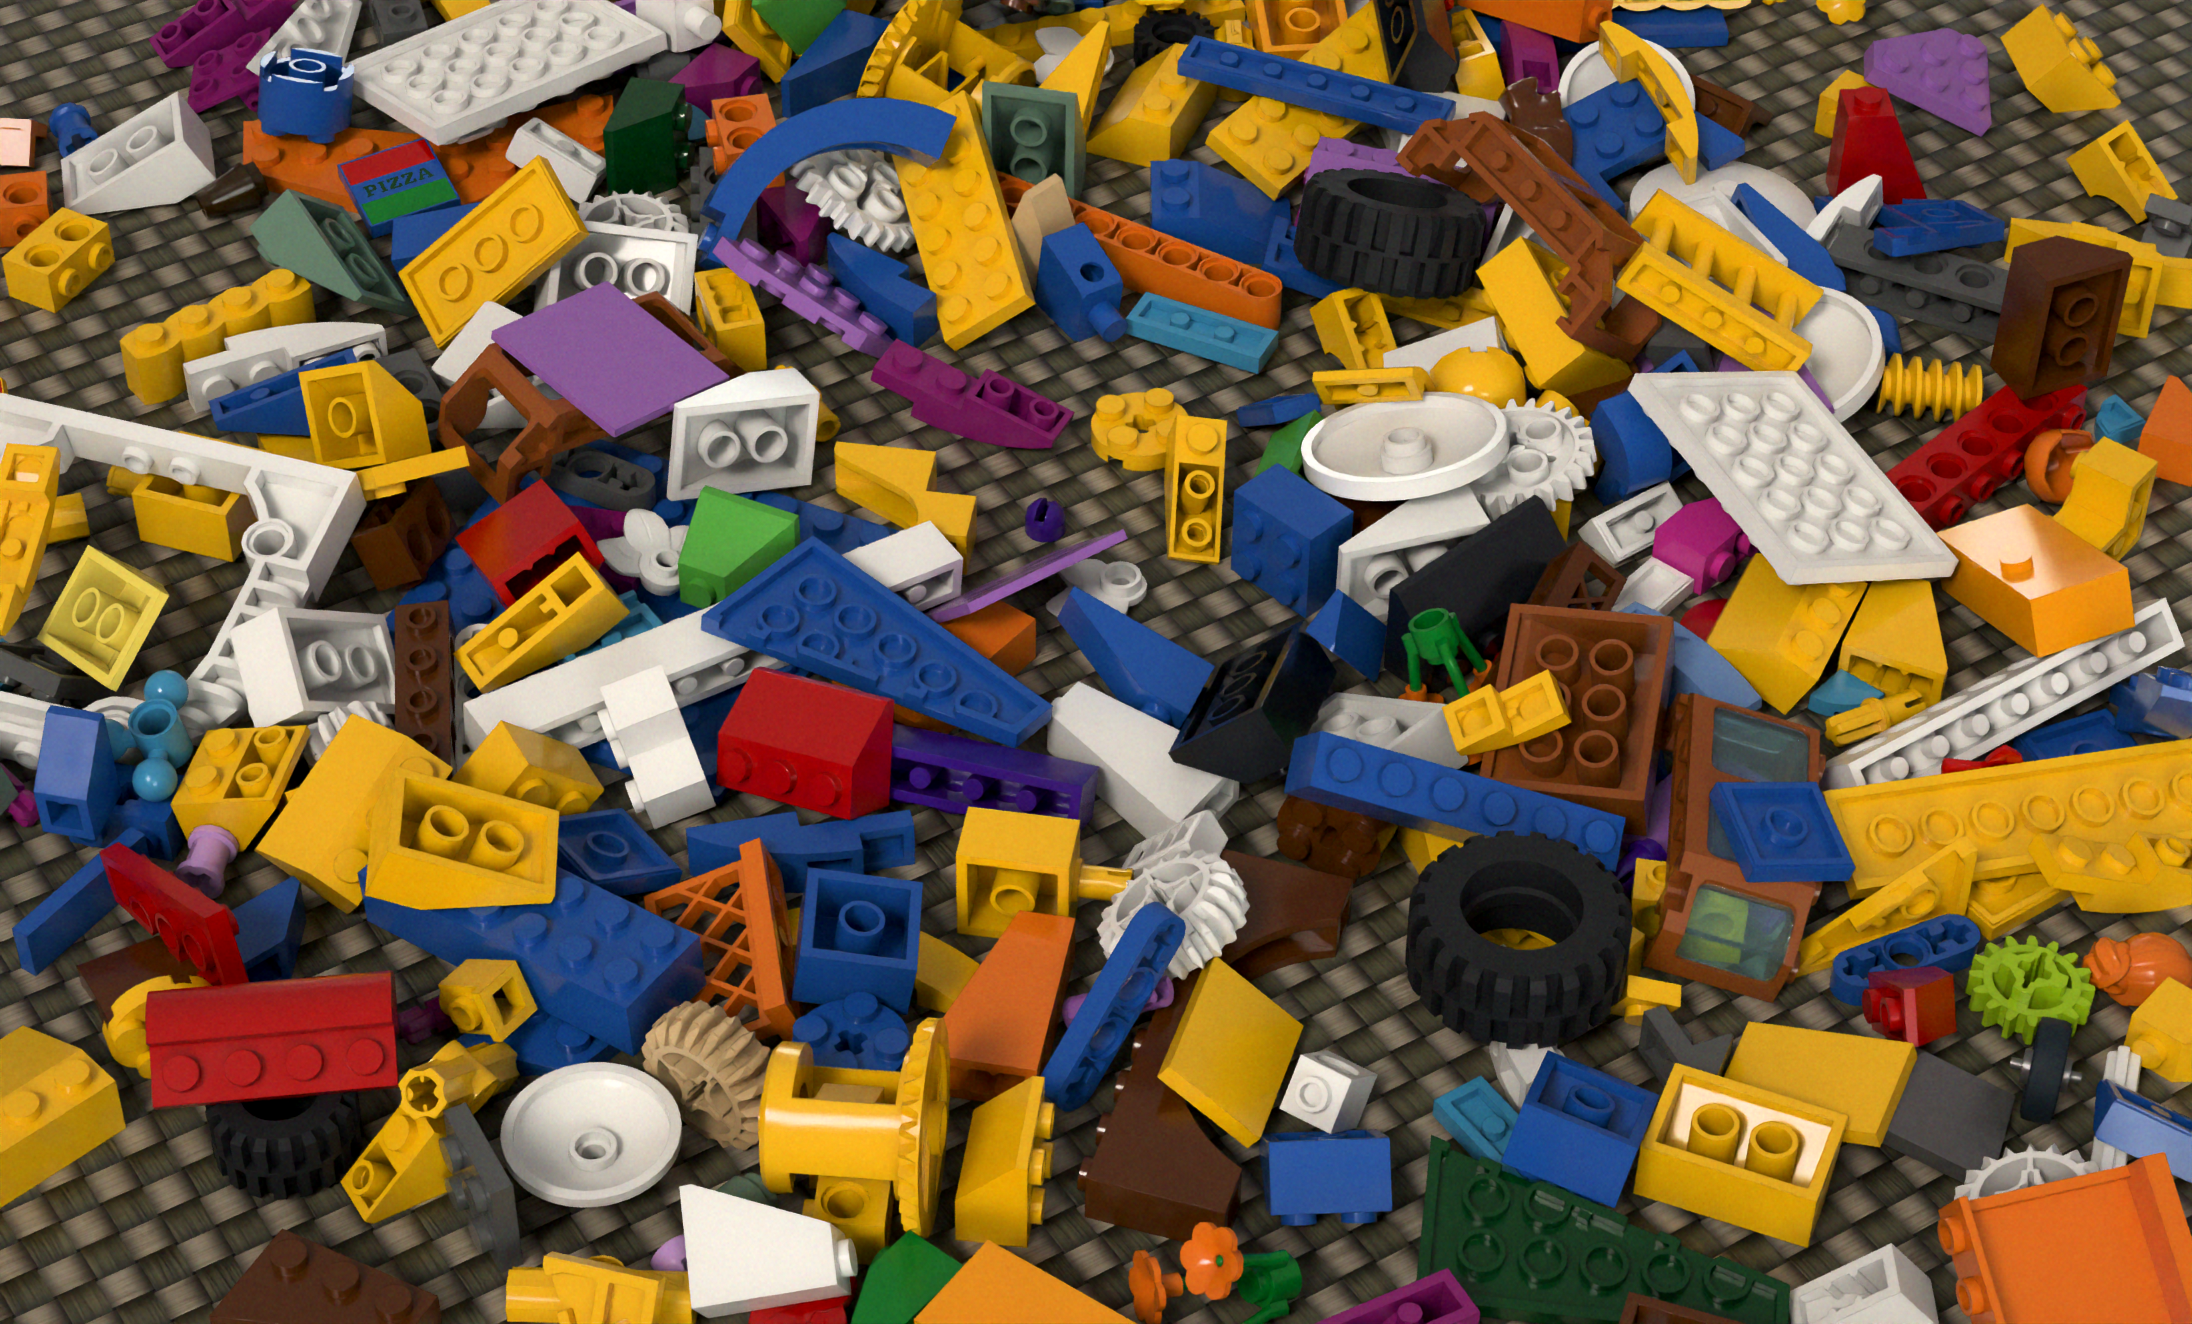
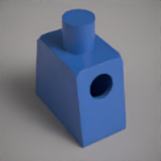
(1079, 285)

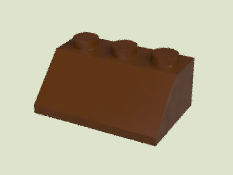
(2059, 315)

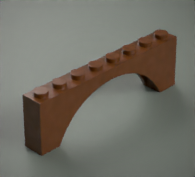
(1152, 1157)

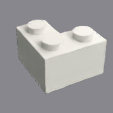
(654, 741)

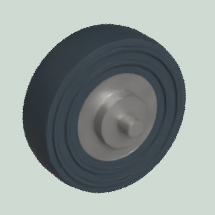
(2045, 1070)

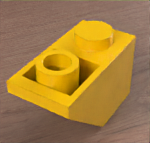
(398, 1167)

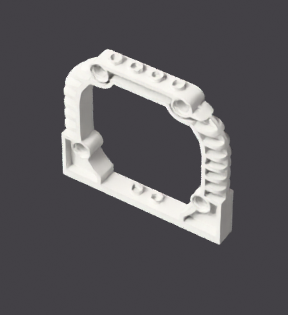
(291, 550)

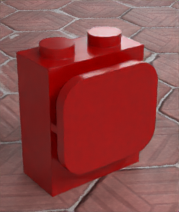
(526, 542)

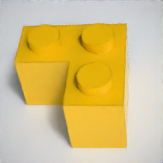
(2108, 497)
(531, 770)

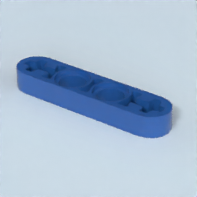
(1140, 953)

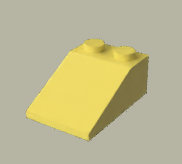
(103, 616)

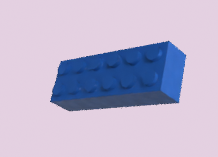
(581, 955)

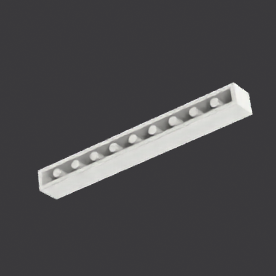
(566, 698)

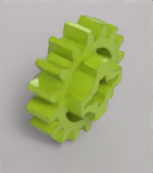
(2028, 983)

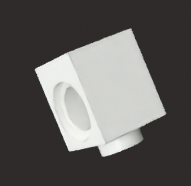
(1328, 1091)

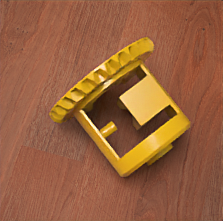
(922, 45)
(861, 1122)

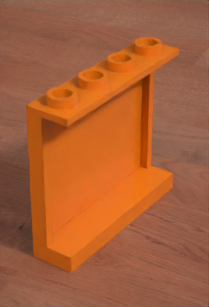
(2075, 1250)

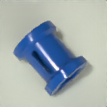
(72, 127)

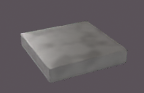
(1949, 1117)

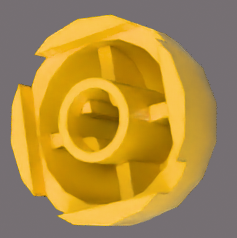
(1485, 375)

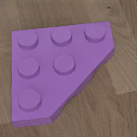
(1937, 73)
(806, 292)

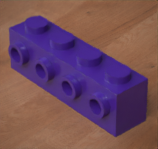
(966, 772)

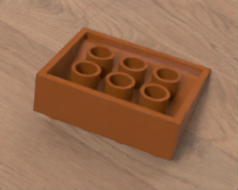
(1616, 691)

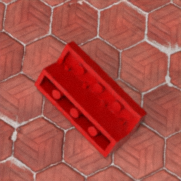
(272, 1039)

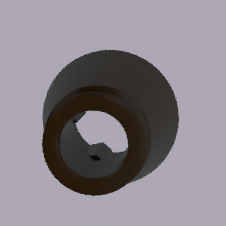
(233, 191)

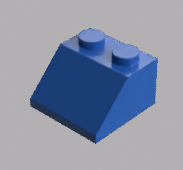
(1580, 1129)
(1326, 1174)

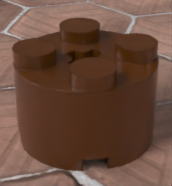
(1331, 837)

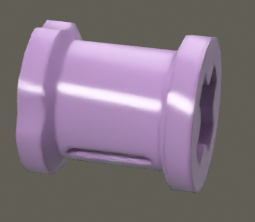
(208, 856)

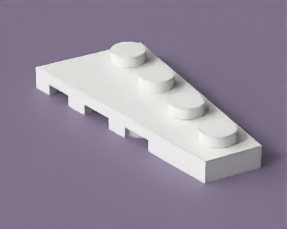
(314, 25)

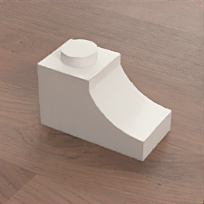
(1869, 1290)

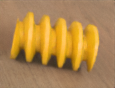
(1929, 388)

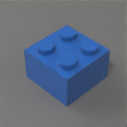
(1288, 538)
(857, 937)

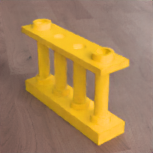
(1706, 308)

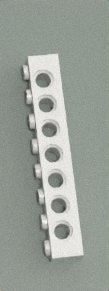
(2006, 703)

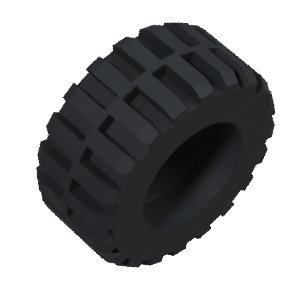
(1389, 233)
(1510, 991)

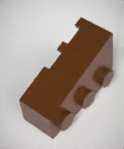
(315, 1285)

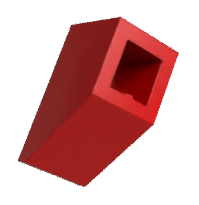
(1911, 1004)

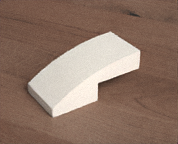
(1854, 206)

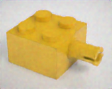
(184, 515)
(1026, 865)

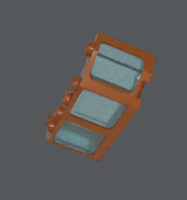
(1711, 918)

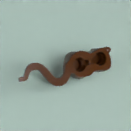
(1538, 114)

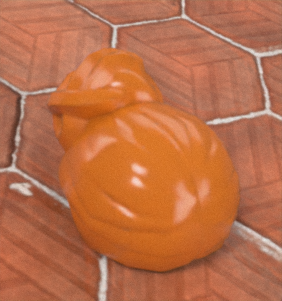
(2050, 461)
(2137, 966)

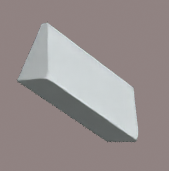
(573, 163)
(471, 342)
(1631, 524)

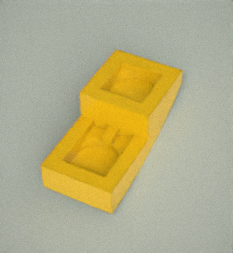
(1499, 720)

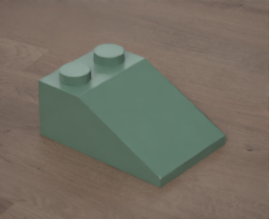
(1035, 134)
(326, 248)

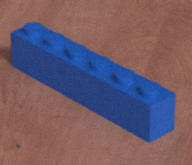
(1440, 797)

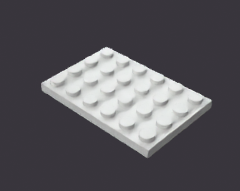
(500, 63)
(1792, 477)

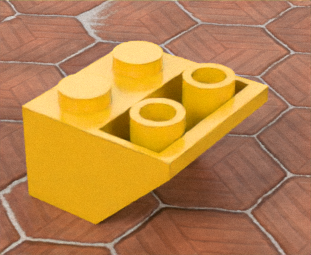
(2060, 65)
(238, 779)
(1005, 1165)

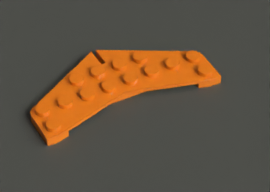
(472, 167)

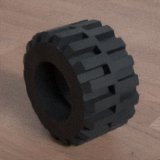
(286, 1153)

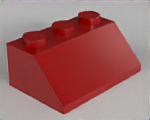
(808, 744)

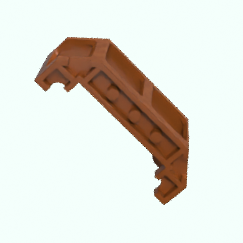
(1556, 206)
(551, 423)

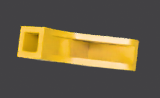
(903, 489)

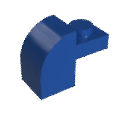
(1632, 447)

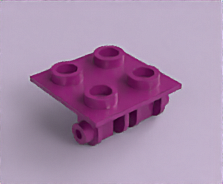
(223, 73)

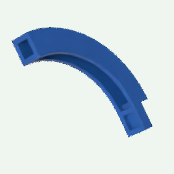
(851, 124)

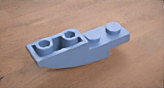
(1702, 669)

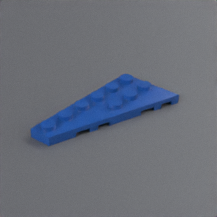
(854, 630)

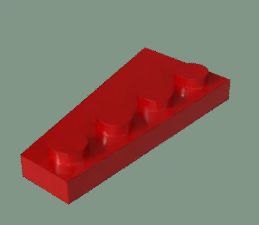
(182, 915)

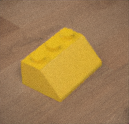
(1152, 113)
(1523, 291)
(1782, 632)
(328, 820)
(1740, 1154)

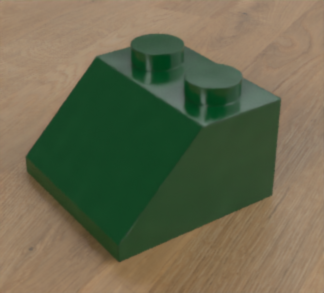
(648, 138)

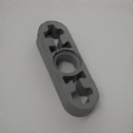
(618, 488)

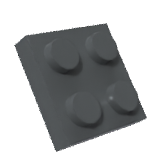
(50, 675)
(480, 1188)

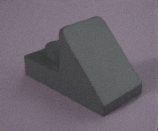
(2168, 226)
(1667, 1043)

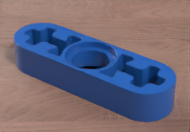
(1917, 940)

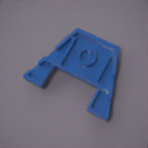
(1624, 128)
(1929, 226)

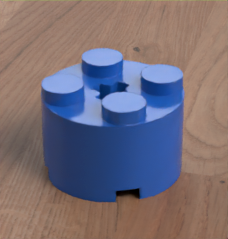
(305, 94)
(854, 1034)

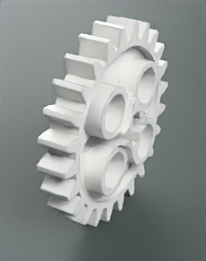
(858, 194)
(1544, 458)

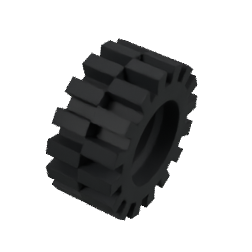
(1164, 30)

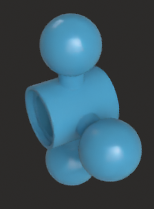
(158, 735)

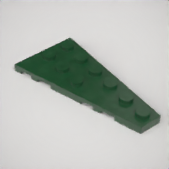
(1565, 1260)

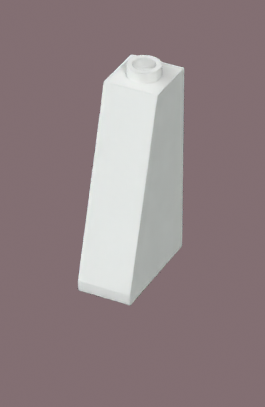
(1133, 761)

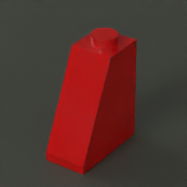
(1870, 142)

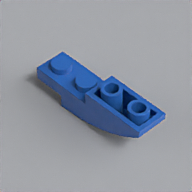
(2155, 704)
(839, 845)

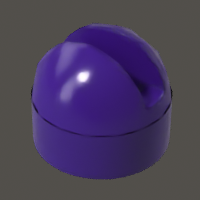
(1054, 520)

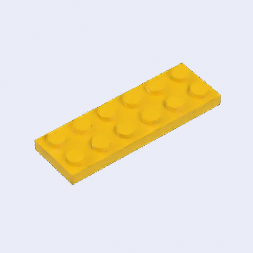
(1276, 139)
(965, 231)

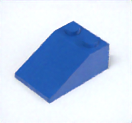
(1212, 209)

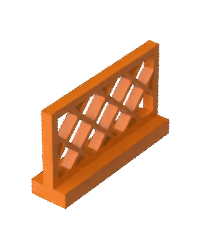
(765, 936)

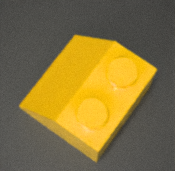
(362, 416)

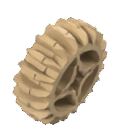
(710, 1070)

